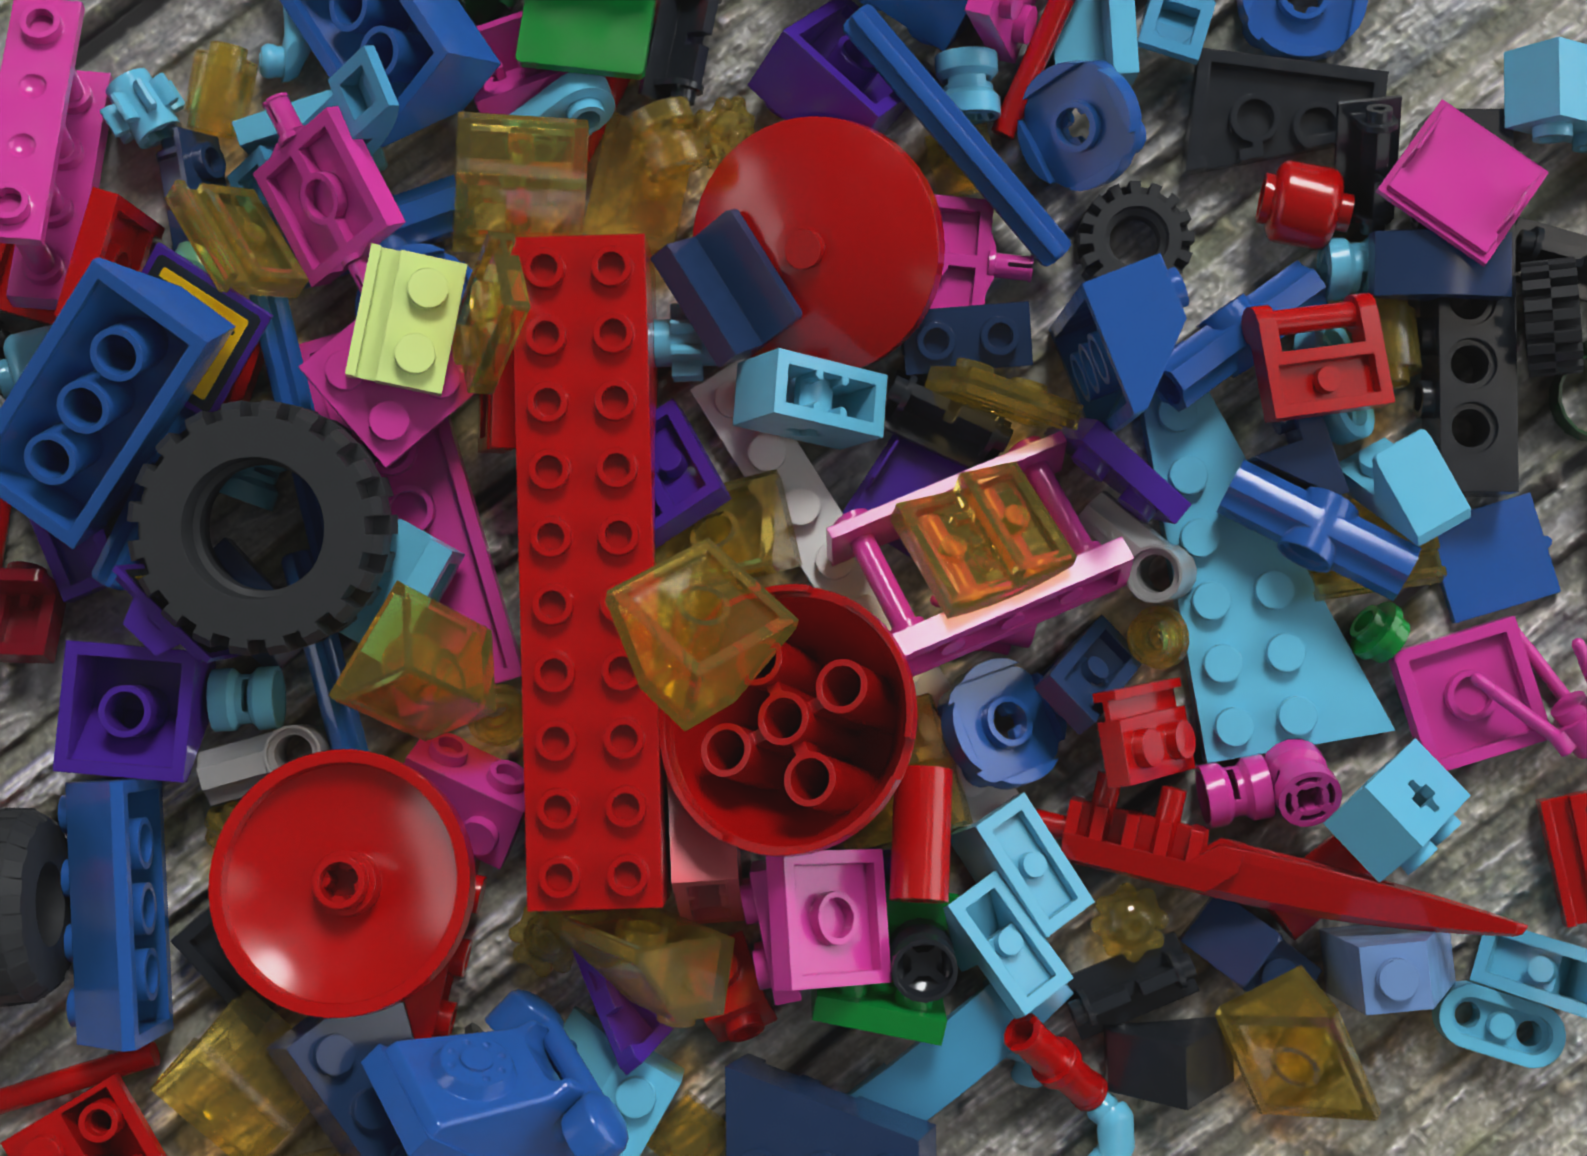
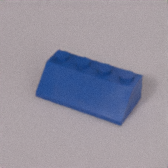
(425, 47)
(1120, 338)
(102, 396)
(117, 912)

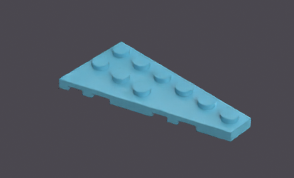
(1260, 648)

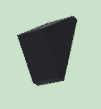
(1168, 1060)

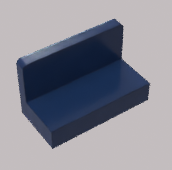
(728, 288)

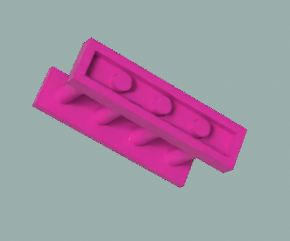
(48, 146)
(940, 640)

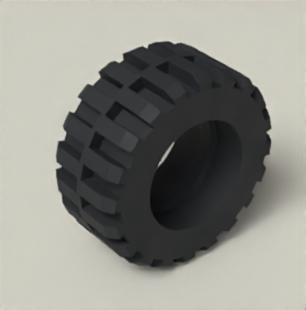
(178, 543)

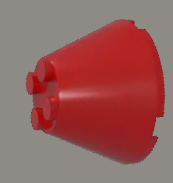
(809, 740)

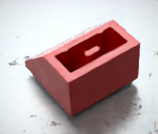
(92, 1124)

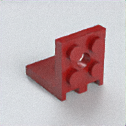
(110, 231)

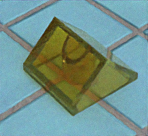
(749, 527)
(420, 667)
(1296, 1051)

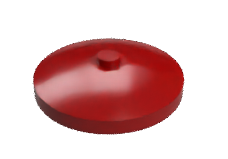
(843, 228)
(341, 884)

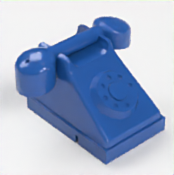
(497, 1089)

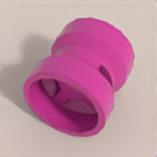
(1302, 782)
(1235, 791)

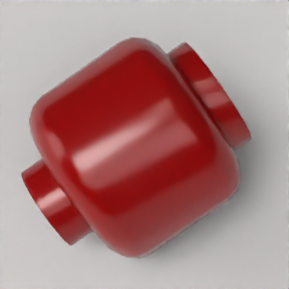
(1304, 205)

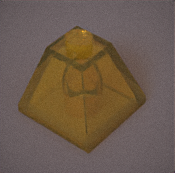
(697, 631)
(654, 959)

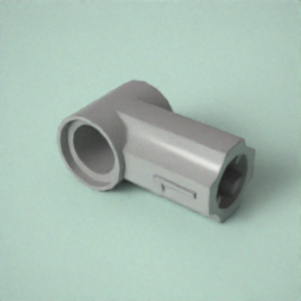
(1108, 520)
(235, 768)

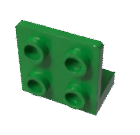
(587, 36)
(881, 1006)

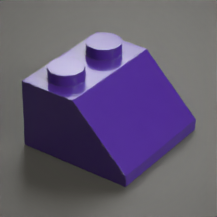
(823, 74)
(130, 711)

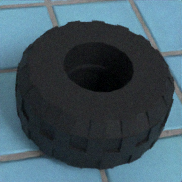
(31, 906)

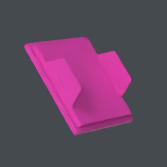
(1462, 182)

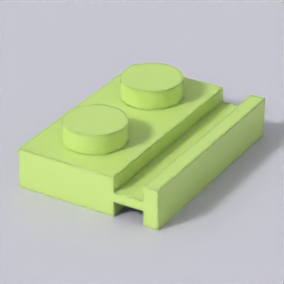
(406, 320)

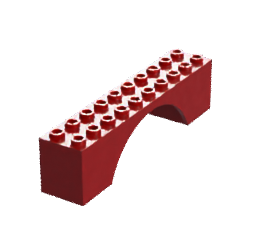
(583, 528)

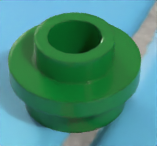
(1379, 632)

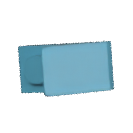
(1407, 486)
(1001, 938)
(1535, 969)

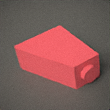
(703, 869)

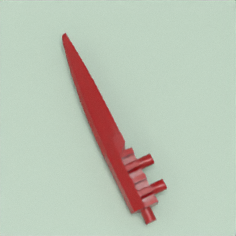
(1179, 857)

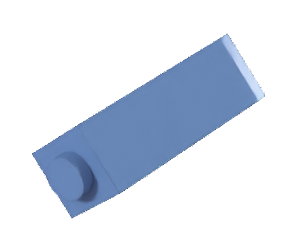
(1386, 967)

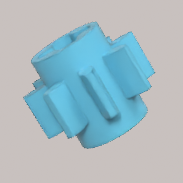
(142, 107)
(680, 347)

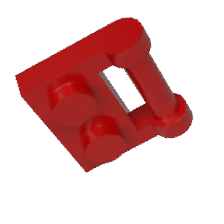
(1319, 378)

